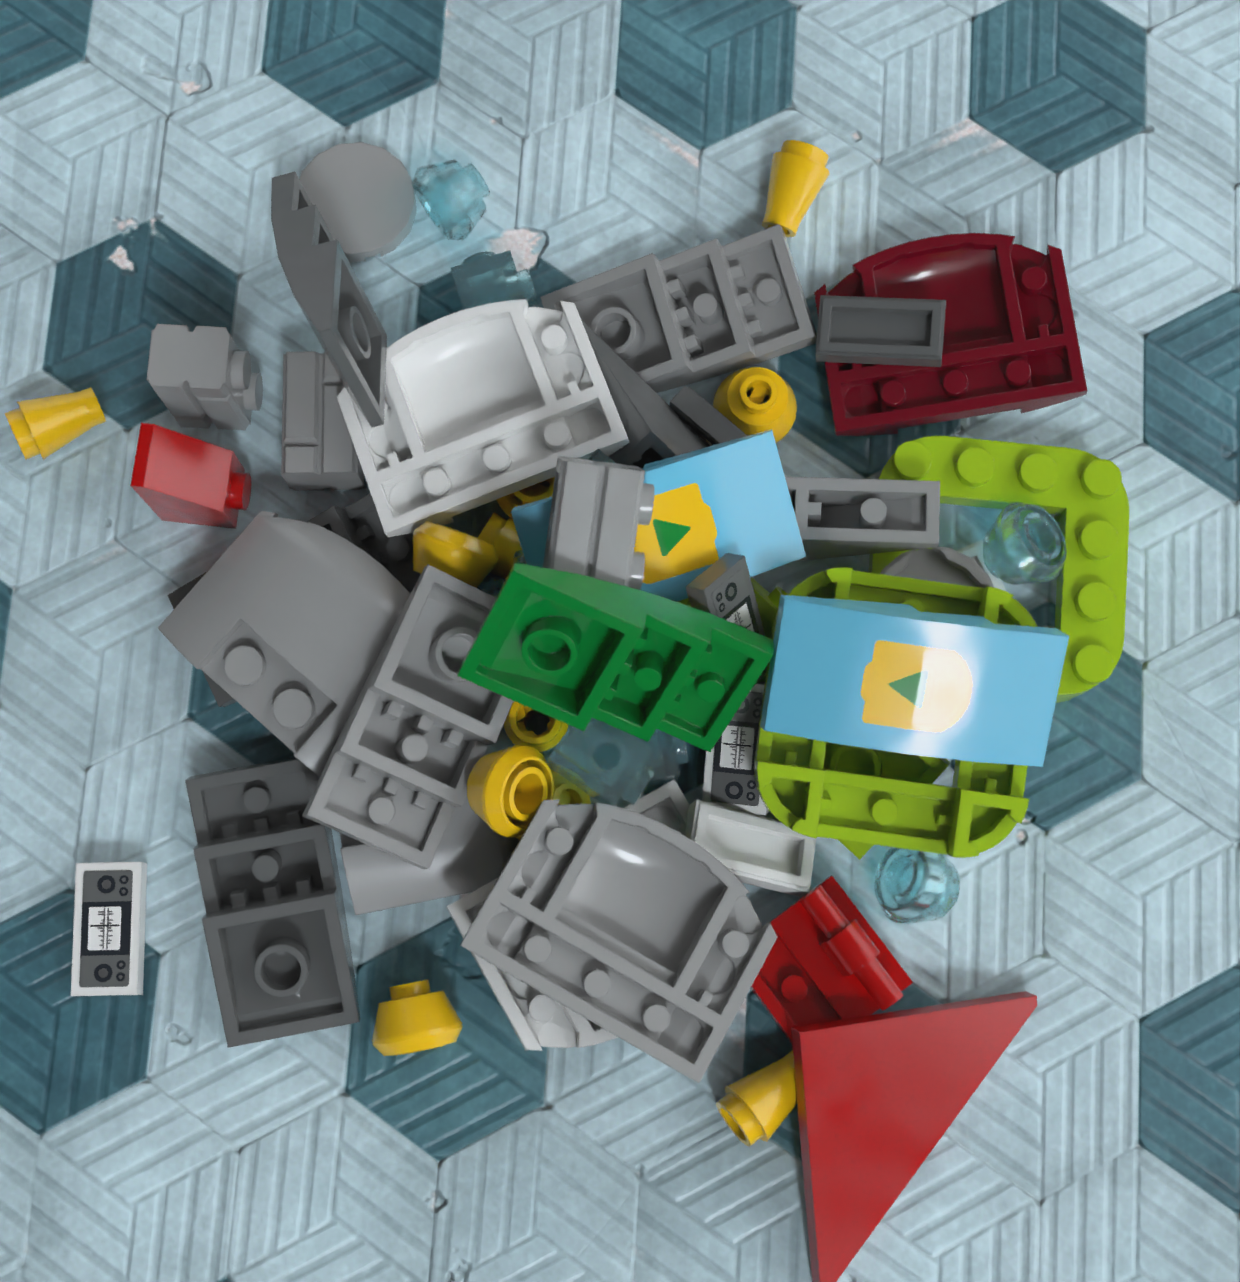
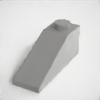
(864, 515)

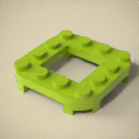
(1092, 514)
(886, 811)

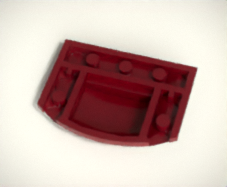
(1004, 338)

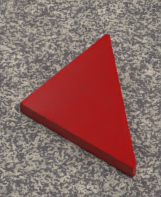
(879, 1101)

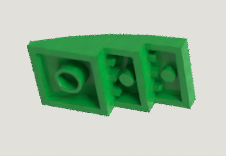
(614, 656)

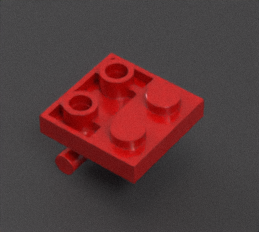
(826, 963)

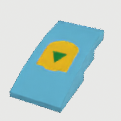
(703, 507)
(913, 681)

